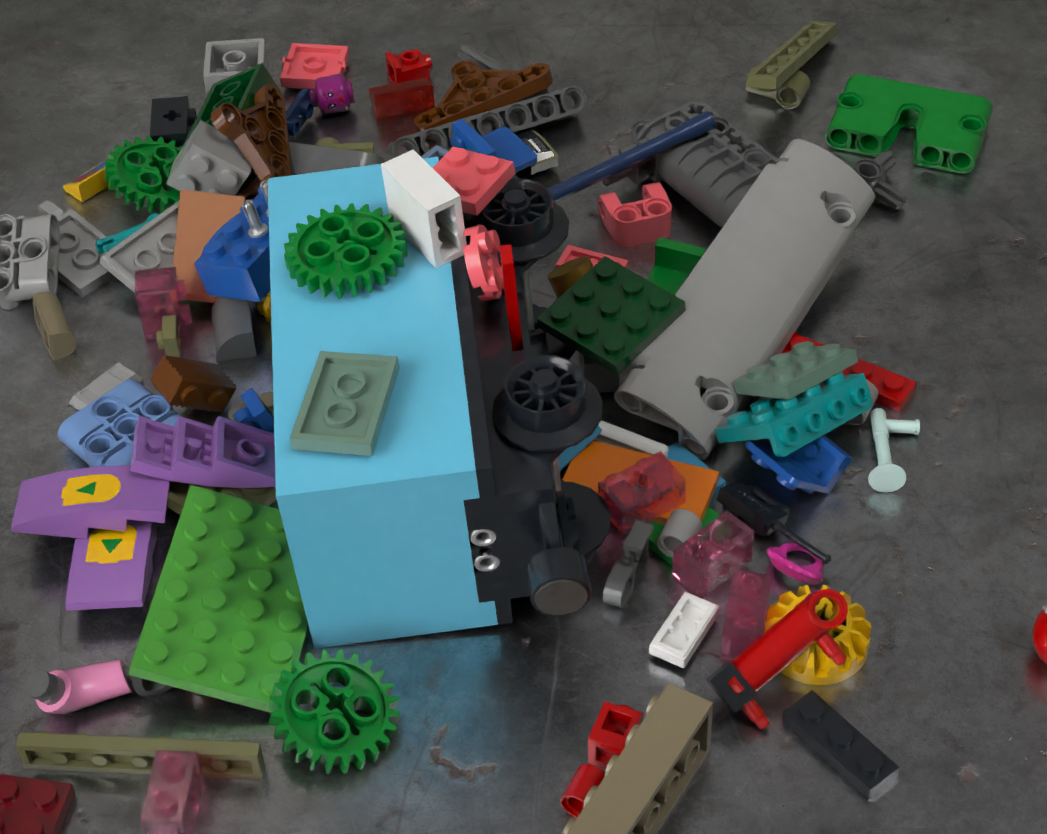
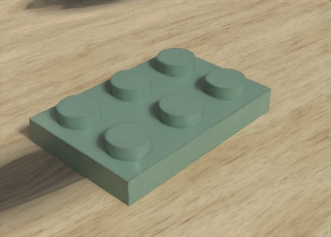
(795, 371)
(345, 403)

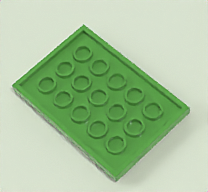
(224, 604)

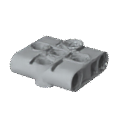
(28, 257)

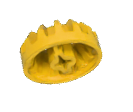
(813, 665)

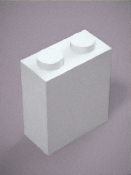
(425, 207)

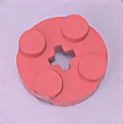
(483, 262)

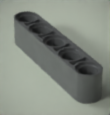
(313, 158)

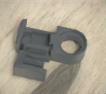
(622, 577)

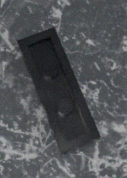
(840, 744)

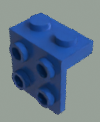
(498, 143)
(811, 467)

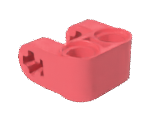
(639, 220)

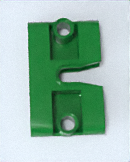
(946, 122)

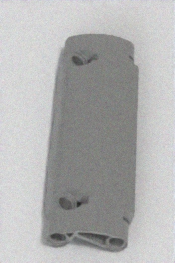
(748, 293)

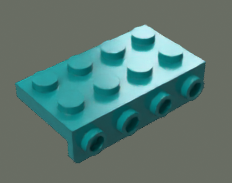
(801, 419)

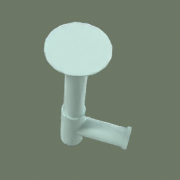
(888, 476)

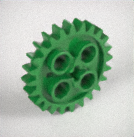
(141, 173)
(345, 250)
(334, 711)

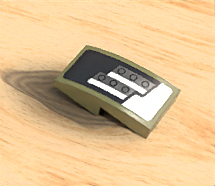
(545, 153)

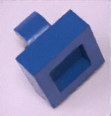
(256, 412)

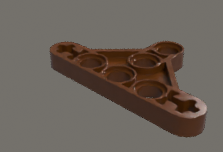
(482, 91)
(259, 132)

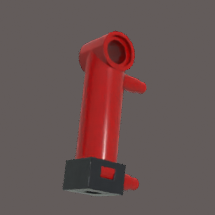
(775, 650)

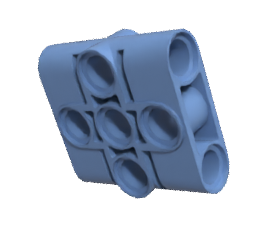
(105, 428)

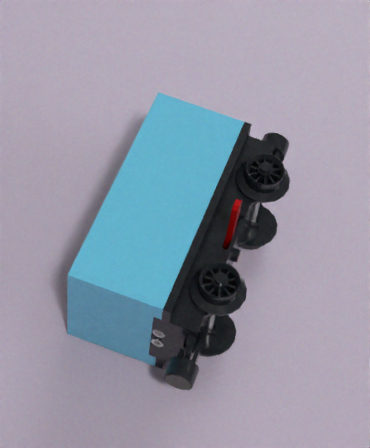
(466, 465)

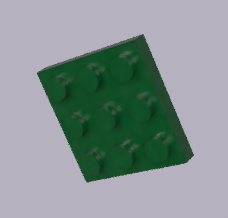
(611, 315)

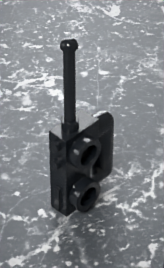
(763, 512)

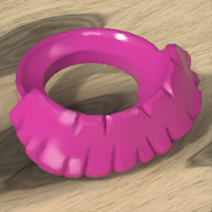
(808, 574)

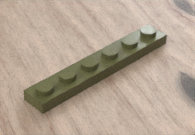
(791, 56)
(135, 754)

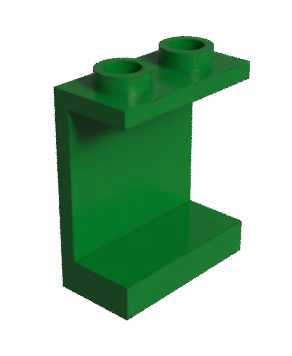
(674, 263)

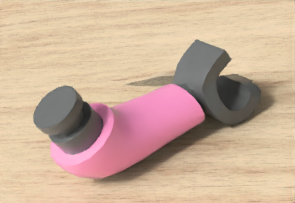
(87, 685)

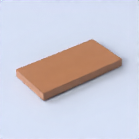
(198, 220)

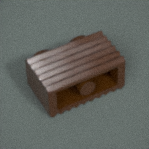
(193, 384)

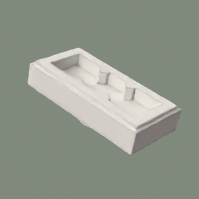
(684, 629)

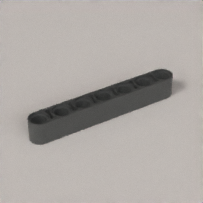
(499, 118)

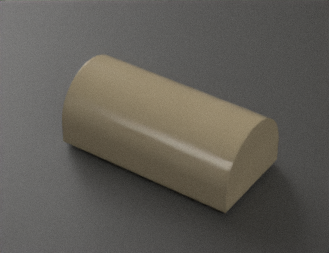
(53, 325)

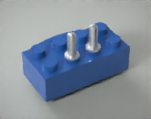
(238, 254)

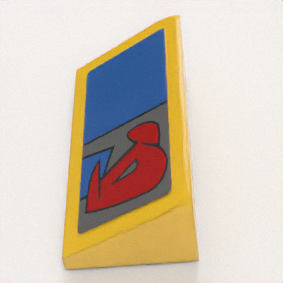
(88, 183)

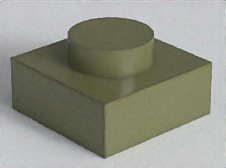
(169, 337)

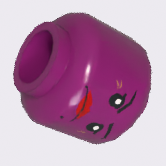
(332, 94)

